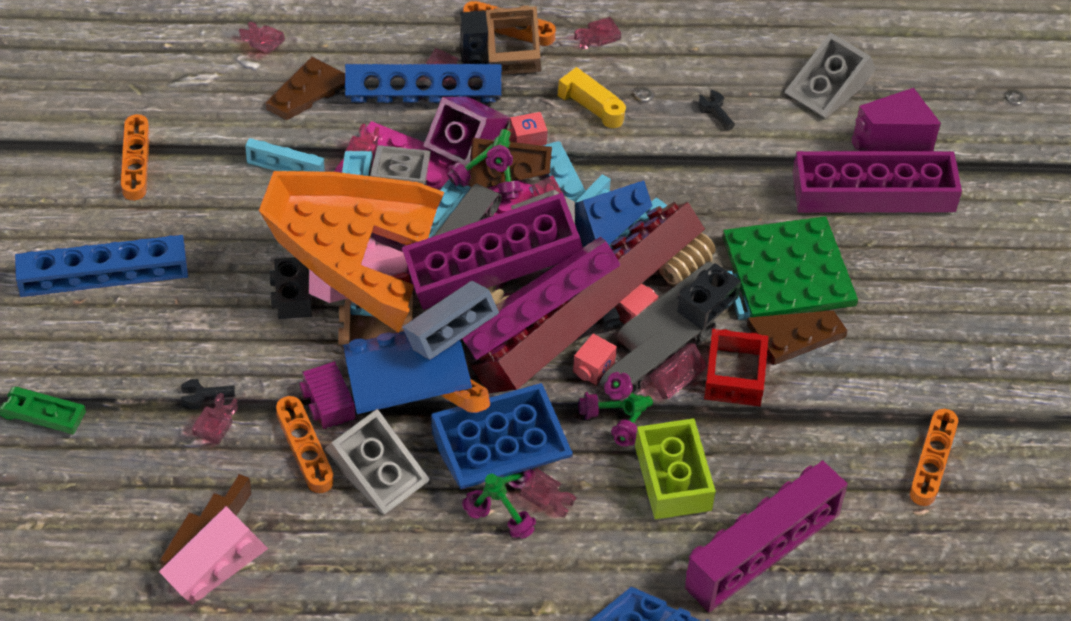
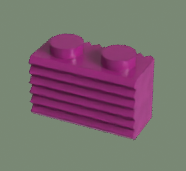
(328, 395)

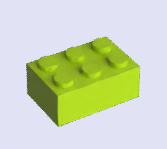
(674, 468)

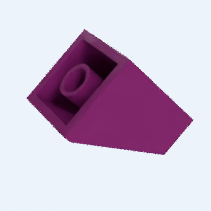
(460, 121)
(896, 124)

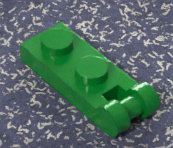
(42, 410)

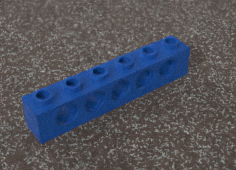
(358, 73)
(101, 265)

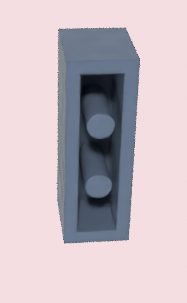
(450, 319)

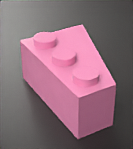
(377, 257)
(212, 556)

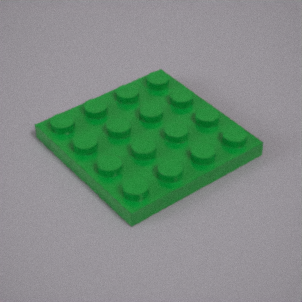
(789, 267)

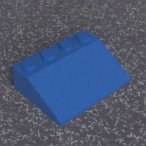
(391, 373)
(504, 439)

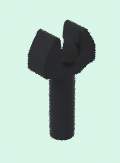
(715, 107)
(608, 322)
(202, 393)

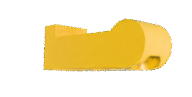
(593, 97)

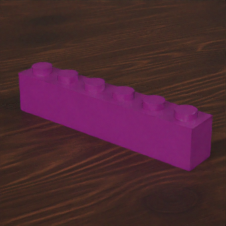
(543, 296)

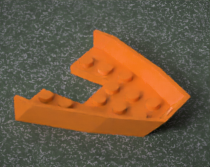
(328, 224)

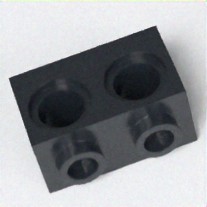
(473, 37)
(292, 288)
(708, 296)

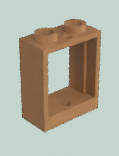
(516, 61)

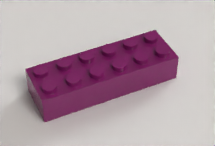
(876, 181)
(493, 249)
(764, 535)

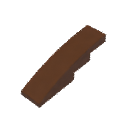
(193, 524)

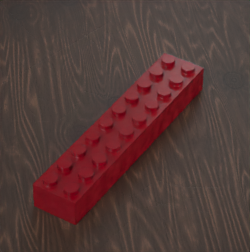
(640, 255)

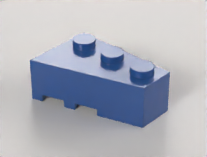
(611, 212)

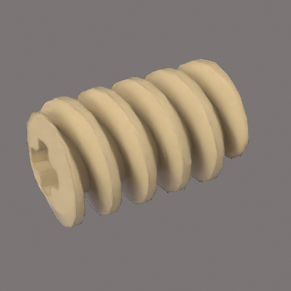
(688, 259)

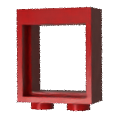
(746, 390)

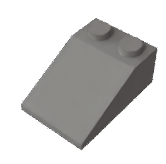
(831, 76)
(401, 164)
(377, 462)

